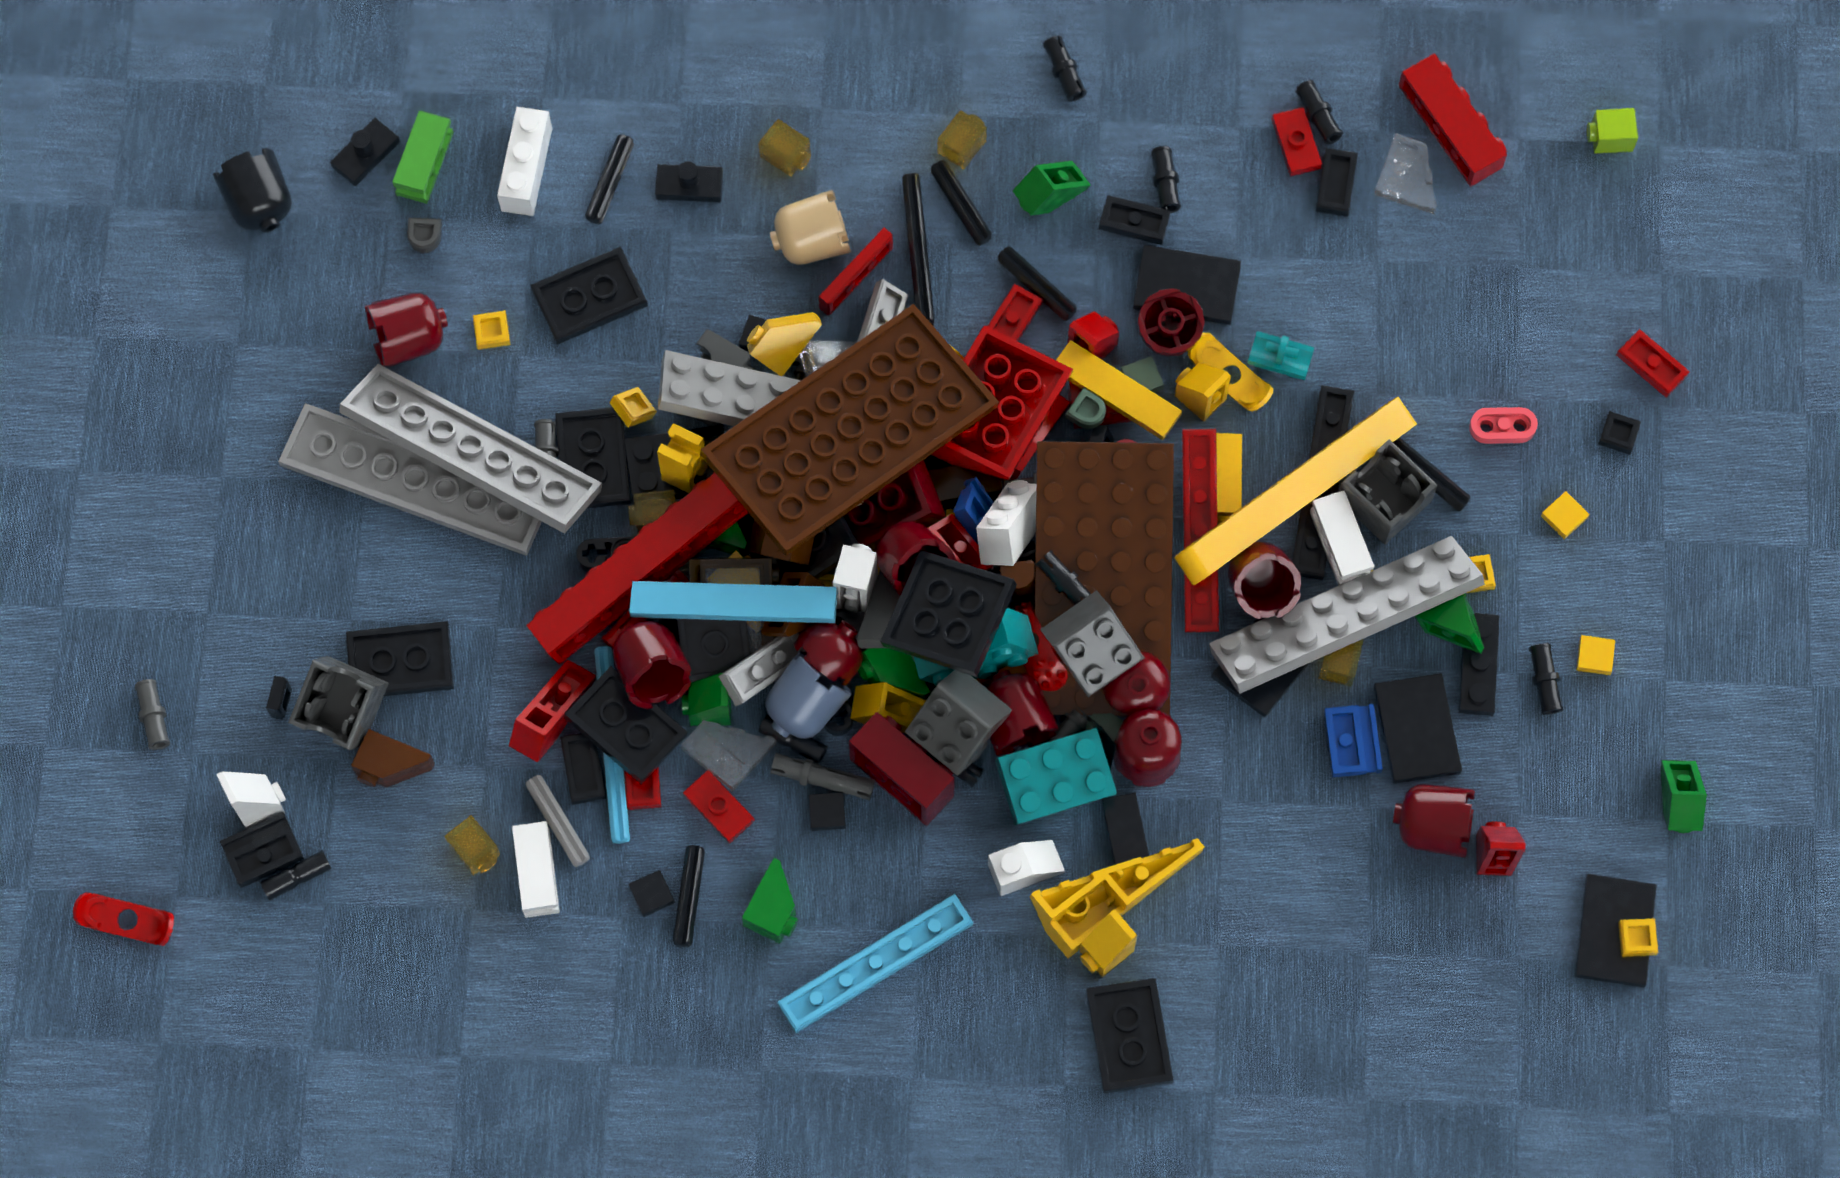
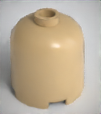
(810, 230)

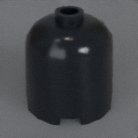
(255, 190)

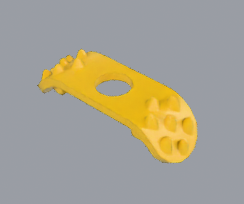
(1250, 390)

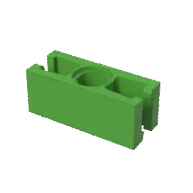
(423, 157)

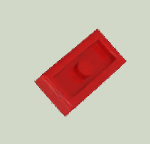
(1296, 141)
(1652, 363)
(718, 806)

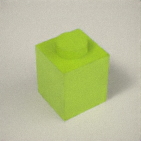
(1613, 130)

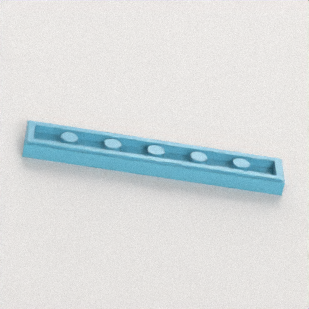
(733, 602)
(875, 963)

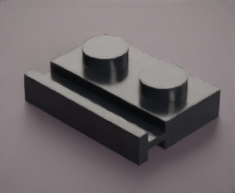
(262, 850)

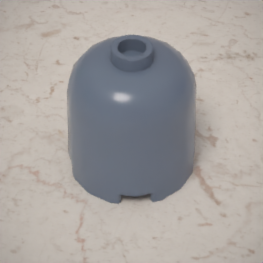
(804, 699)

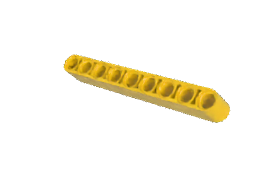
(1294, 491)

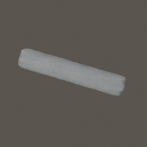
(557, 821)

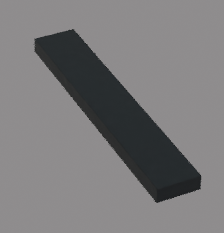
(1330, 424)

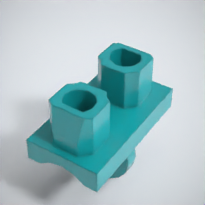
(1280, 355)

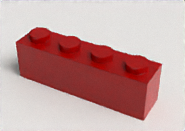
(1453, 119)

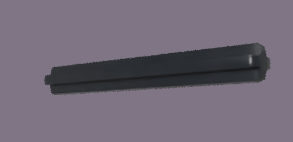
(918, 245)

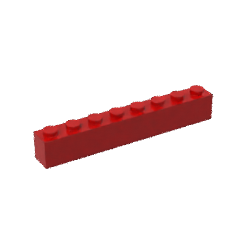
(649, 557)

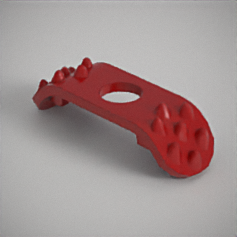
(1046, 665)
(102, 914)

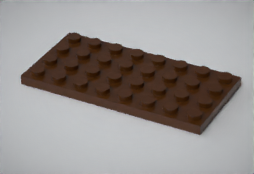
(849, 429)
(1111, 523)

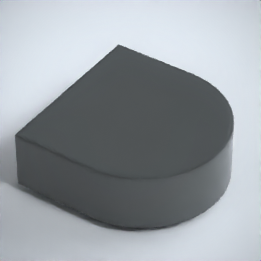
(424, 234)

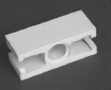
(1341, 537)
(535, 869)

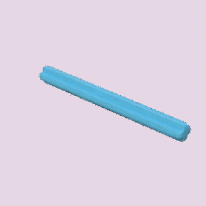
(613, 772)

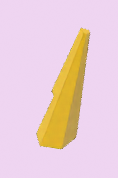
(1078, 906)

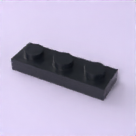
(1480, 670)

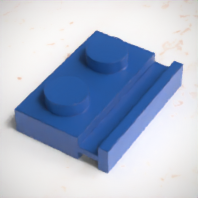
(972, 506)
(1352, 740)

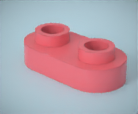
(1501, 423)

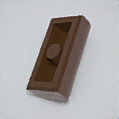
(1024, 576)

